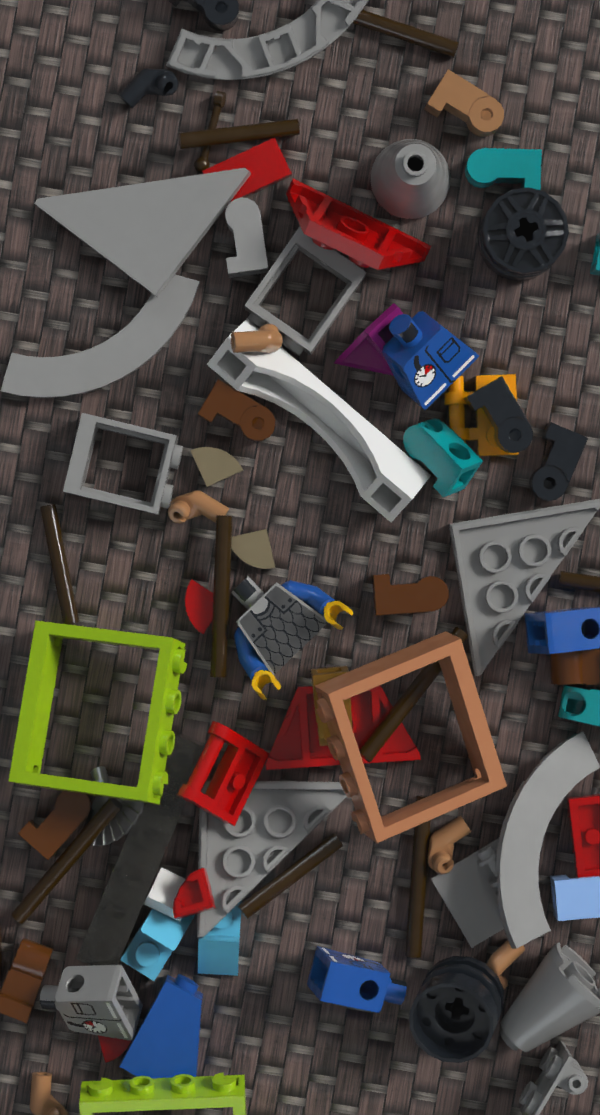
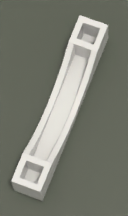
(378, 467)

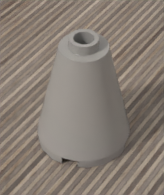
(406, 191)
(552, 1000)

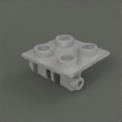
(472, 894)
(557, 1070)

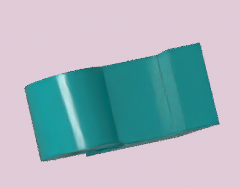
(504, 166)
(442, 454)
(580, 705)

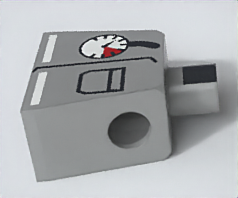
(95, 1001)

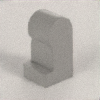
(245, 223)

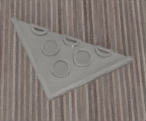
(147, 225)
(506, 564)
(267, 830)

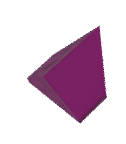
(367, 348)

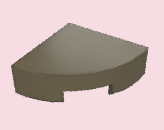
(215, 464)
(254, 549)

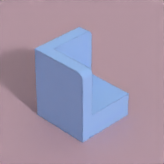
(575, 897)

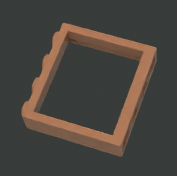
(470, 716)

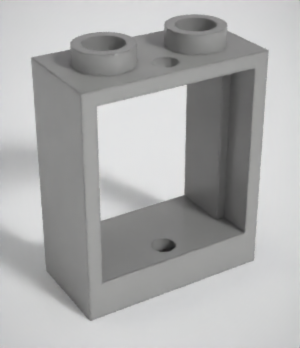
(331, 261)
(82, 455)

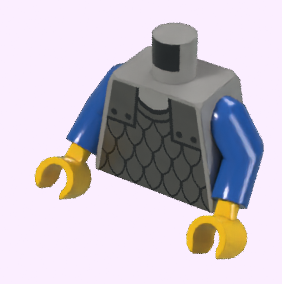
(279, 625)

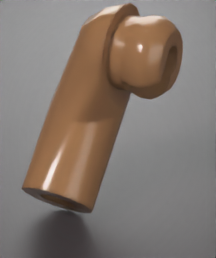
(264, 340)
(193, 505)
(442, 845)
(502, 959)
(40, 1097)

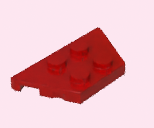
(352, 232)
(298, 736)

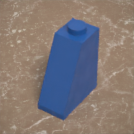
(169, 1033)

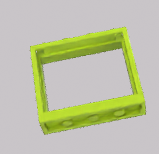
(38, 701)
(173, 1093)

